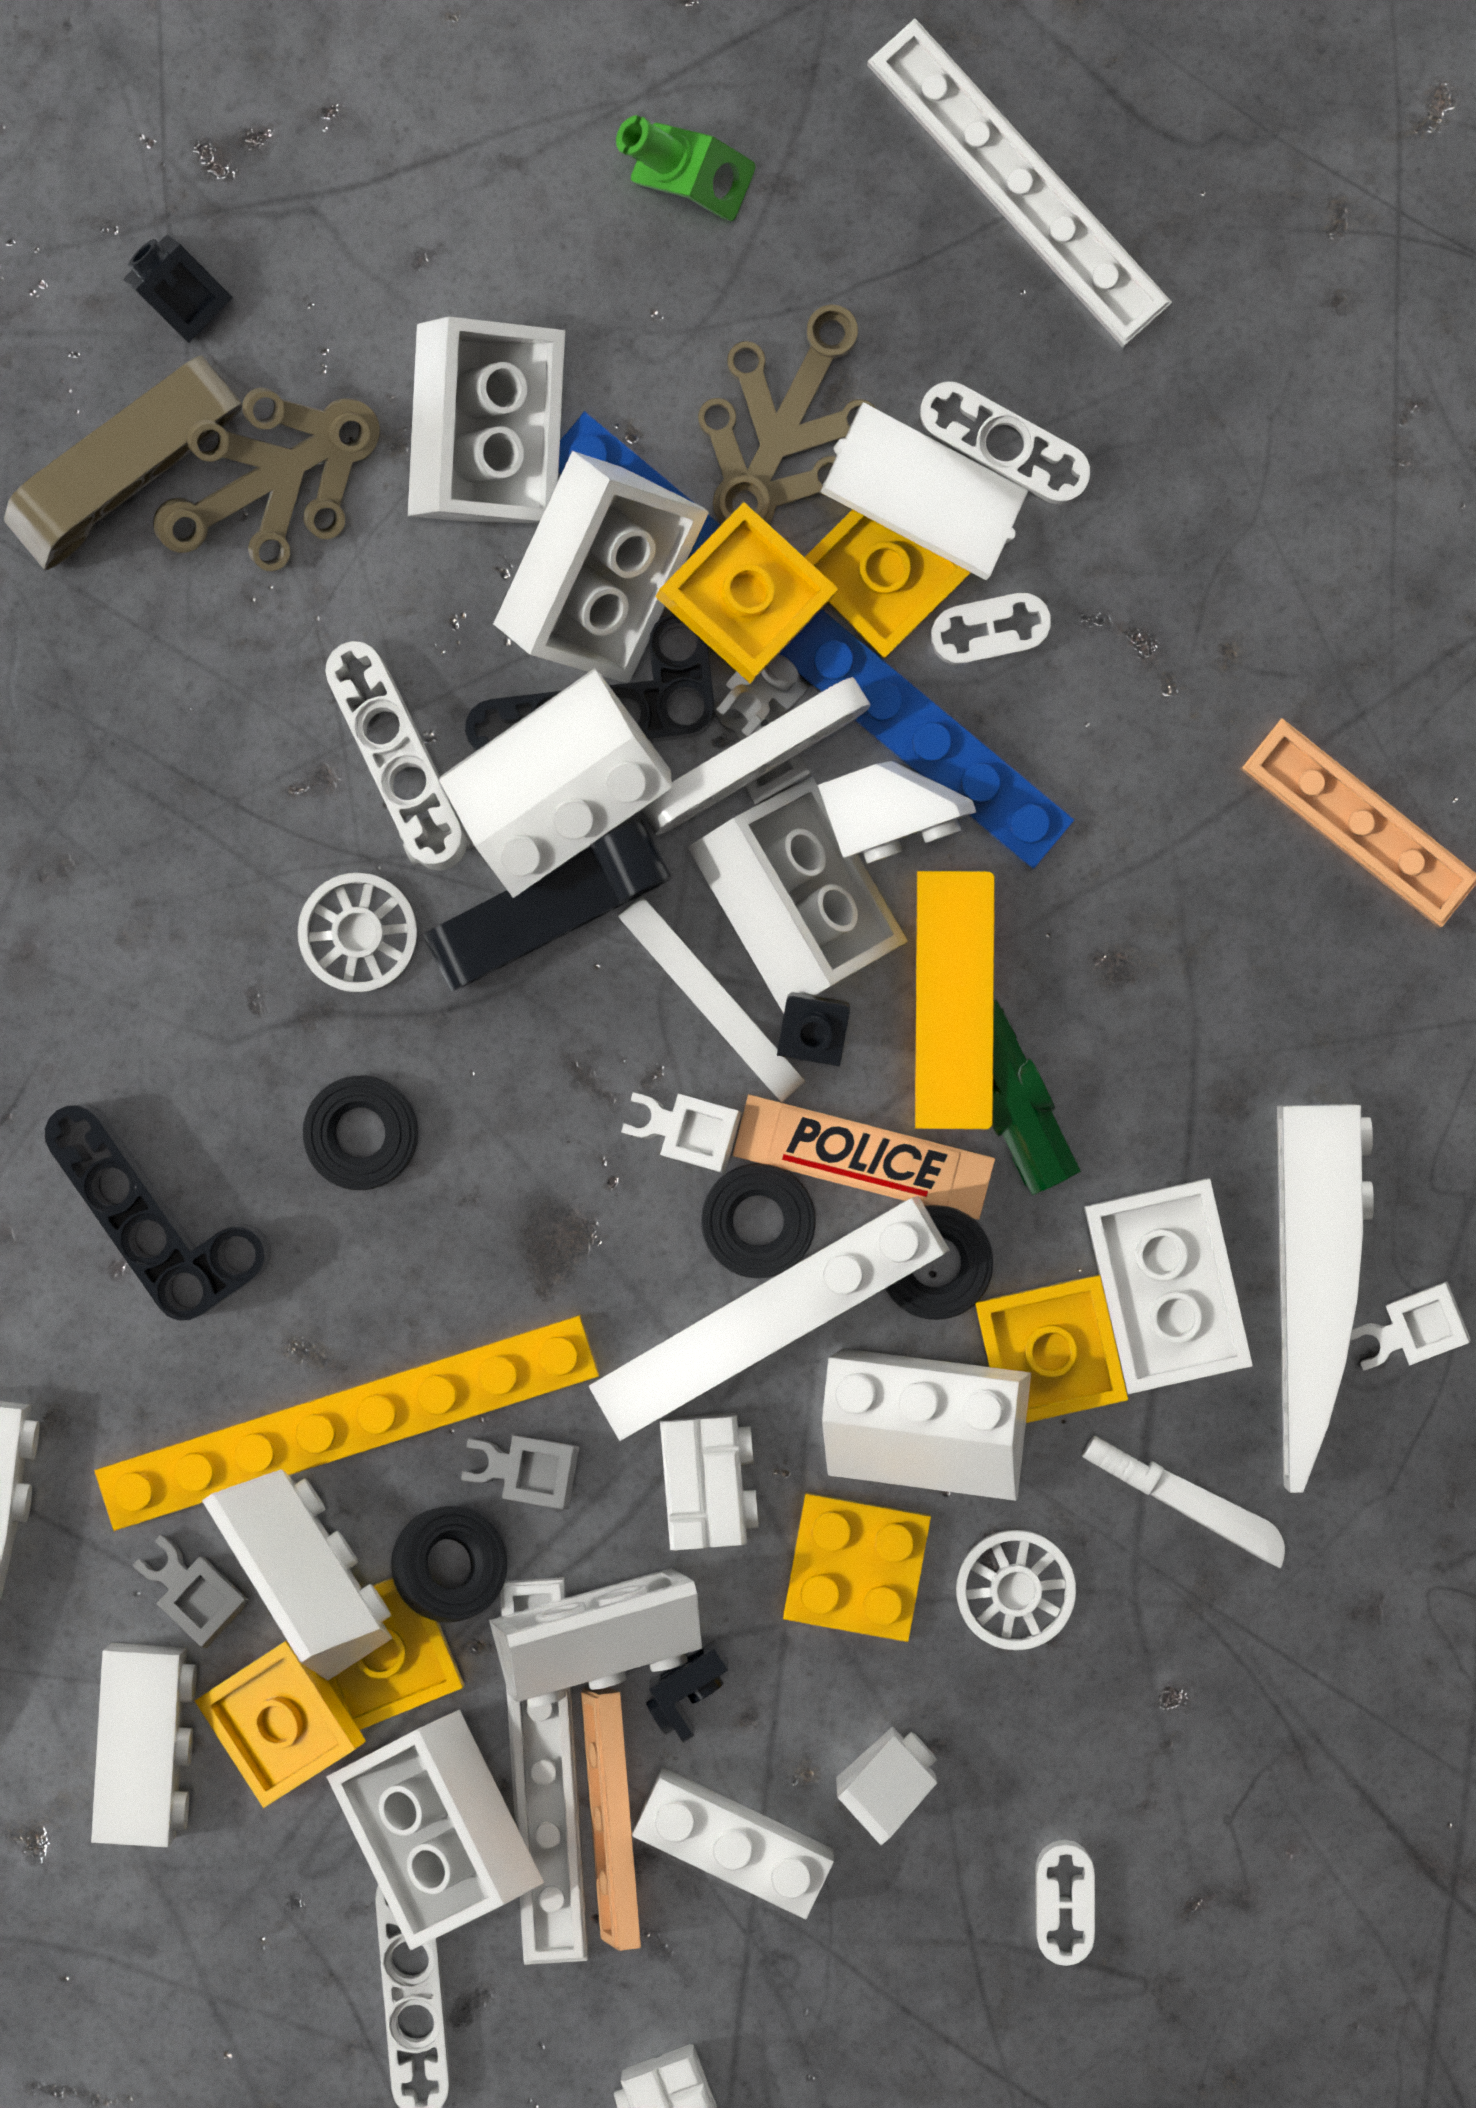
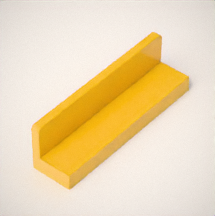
(954, 1000)

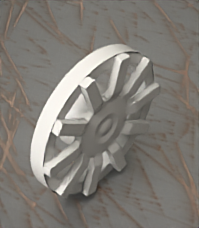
(357, 932)
(1015, 1590)

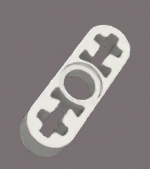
(956, 432)

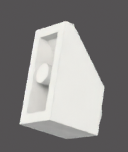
(887, 1782)

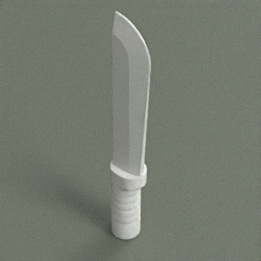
(1204, 1507)

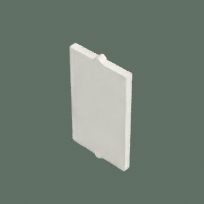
(924, 491)

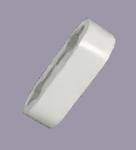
(993, 644)
(1080, 1902)

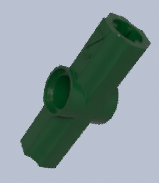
(1025, 1113)

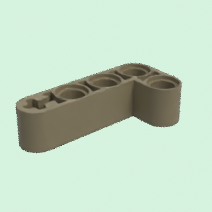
(116, 460)

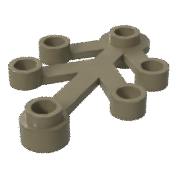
(780, 432)
(277, 472)

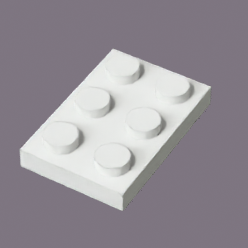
(1168, 1286)

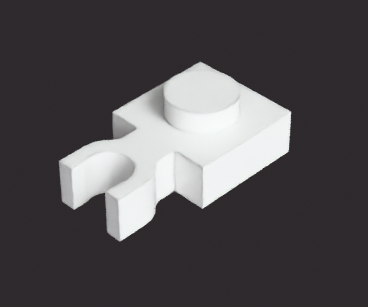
(693, 1132)
(1421, 1325)

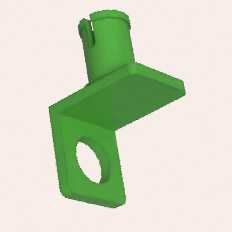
(684, 163)

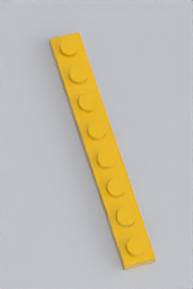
(348, 1421)

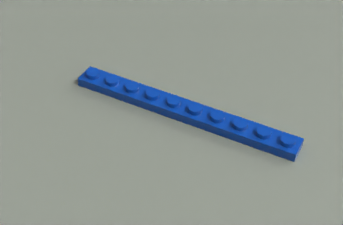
(899, 712)

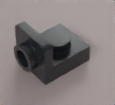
(176, 286)
(814, 1029)
(693, 1680)

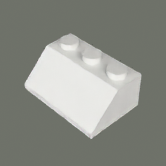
(485, 420)
(596, 568)
(555, 782)
(793, 894)
(925, 1423)
(301, 1571)
(598, 1636)
(435, 1829)

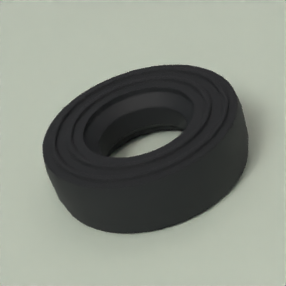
(321, 1124)
(740, 1256)
(969, 1284)
(411, 1569)

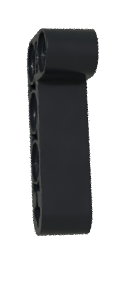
(651, 695)
(568, 897)
(143, 1204)

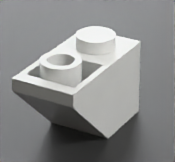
(889, 803)

